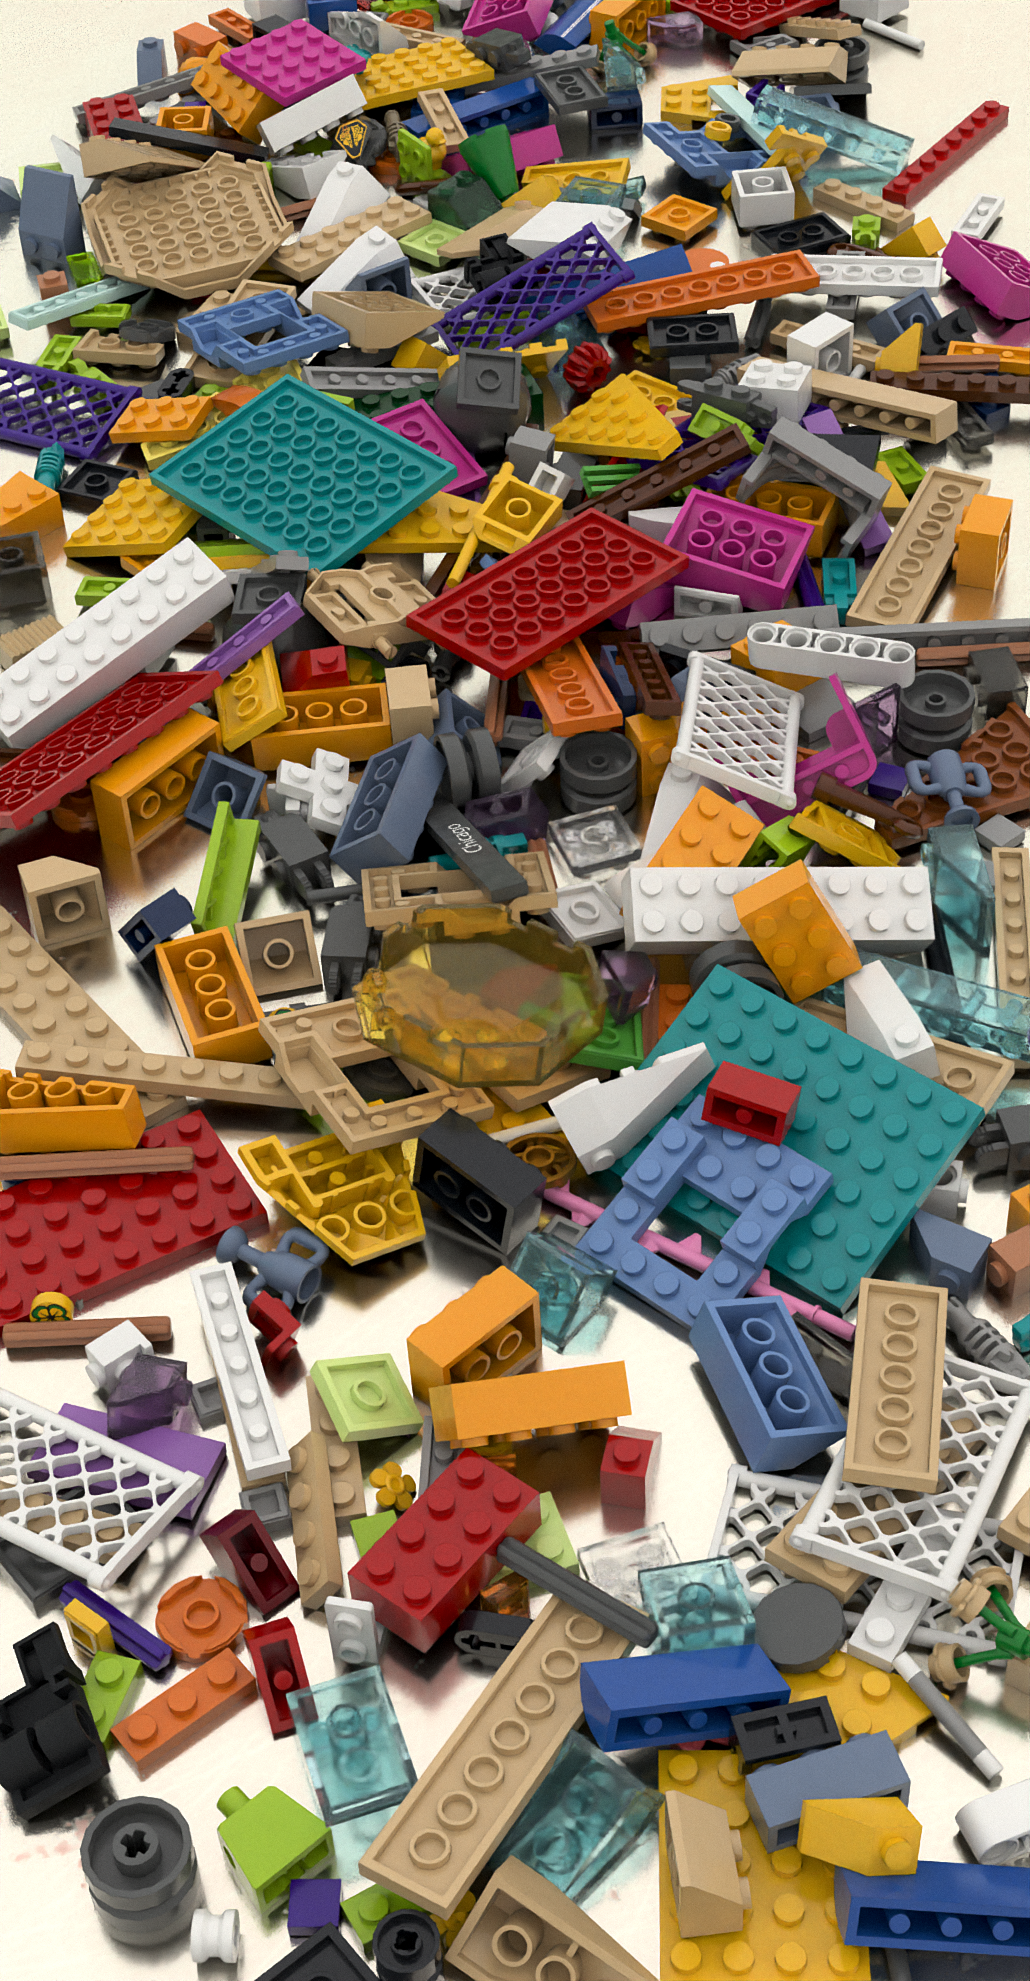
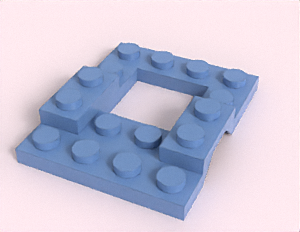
(704, 156)
(222, 333)
(741, 1173)

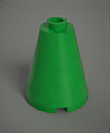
(492, 158)

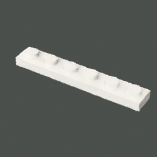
(240, 1372)

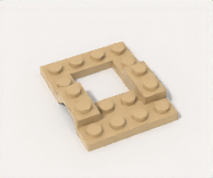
(384, 884)
(326, 1037)

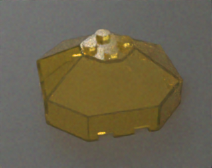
(481, 996)

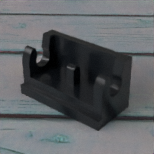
(782, 1732)

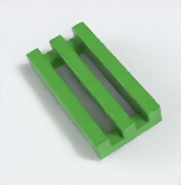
(606, 474)

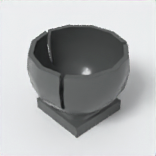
(483, 398)
(257, 593)

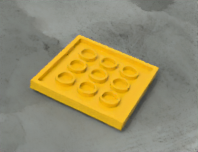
(133, 522)

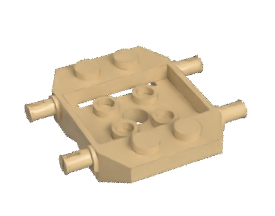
(379, 592)

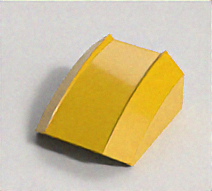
(516, 515)

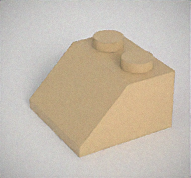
(411, 702)
(63, 899)
(279, 952)
(703, 1867)

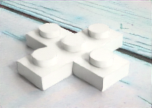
(321, 786)

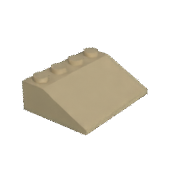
(132, 160)
(375, 317)

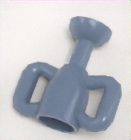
(948, 781)
(283, 1271)

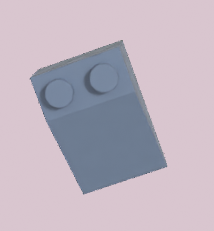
(50, 215)

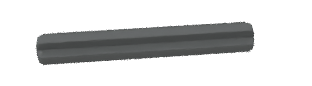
(577, 1592)

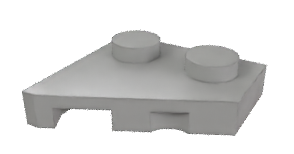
(769, 42)

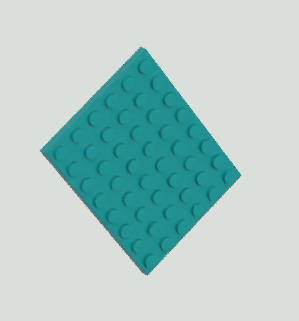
(303, 475)
(857, 1116)

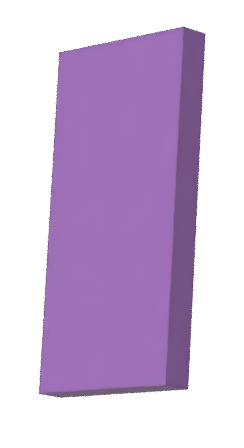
(167, 1445)

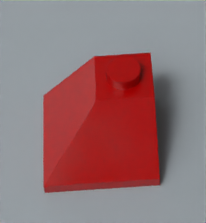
(315, 668)

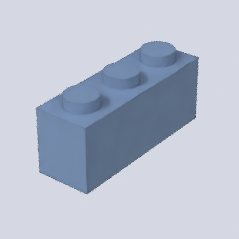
(857, 1769)

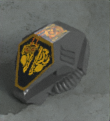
(354, 136)

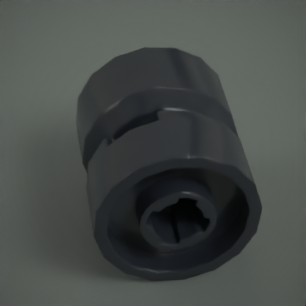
(408, 1947)

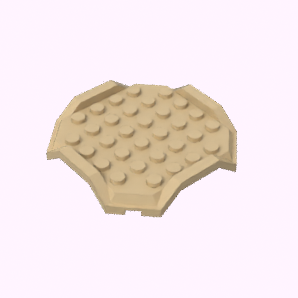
(188, 228)

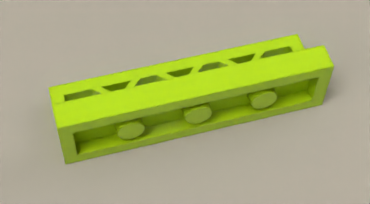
(226, 871)

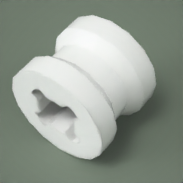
(215, 1935)

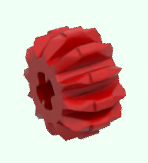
(587, 367)

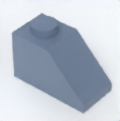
(151, 60)
(949, 1253)

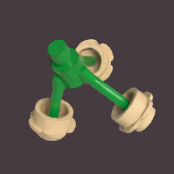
(644, 53)
(983, 1594)

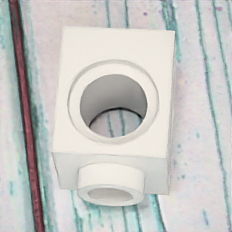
(948, 1193)

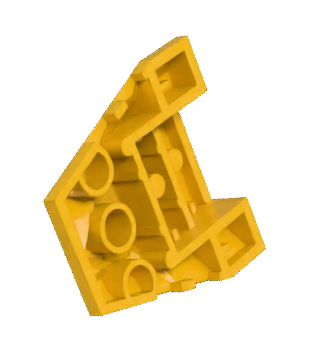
(349, 1201)

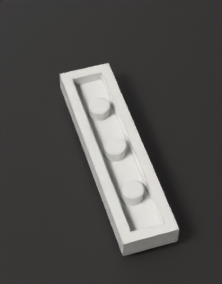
(895, 1609)

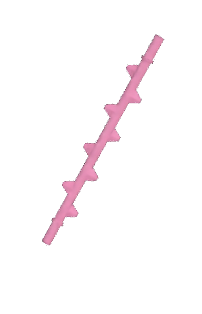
(690, 1253)

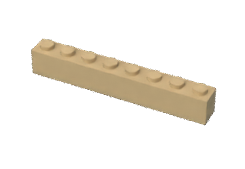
(881, 406)

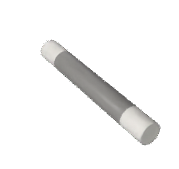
(947, 1716)

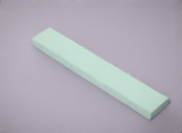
(735, 103)
(72, 302)

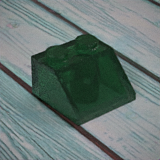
(462, 200)

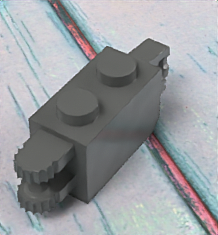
(500, 49)
(730, 399)
(293, 852)
(348, 945)
(1005, 1140)

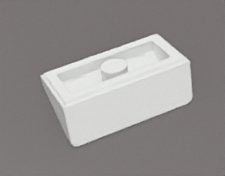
(703, 603)

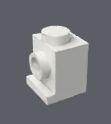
(113, 1353)

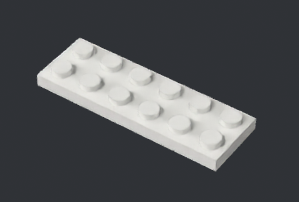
(875, 275)

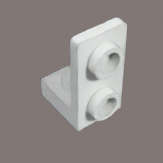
(353, 1630)

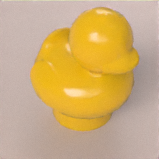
(436, 141)

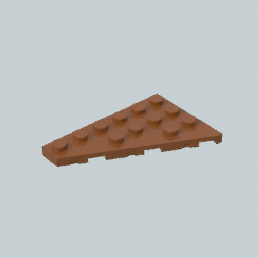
(1005, 754)

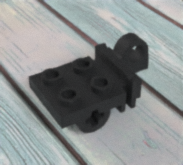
(495, 263)
(47, 1727)

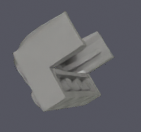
(800, 455)

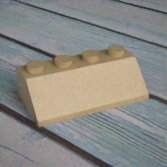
(793, 65)

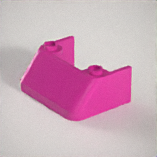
(848, 759)

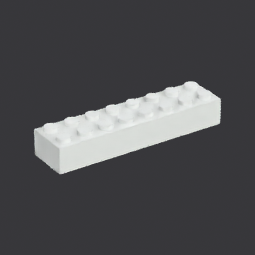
(110, 643)
(694, 906)

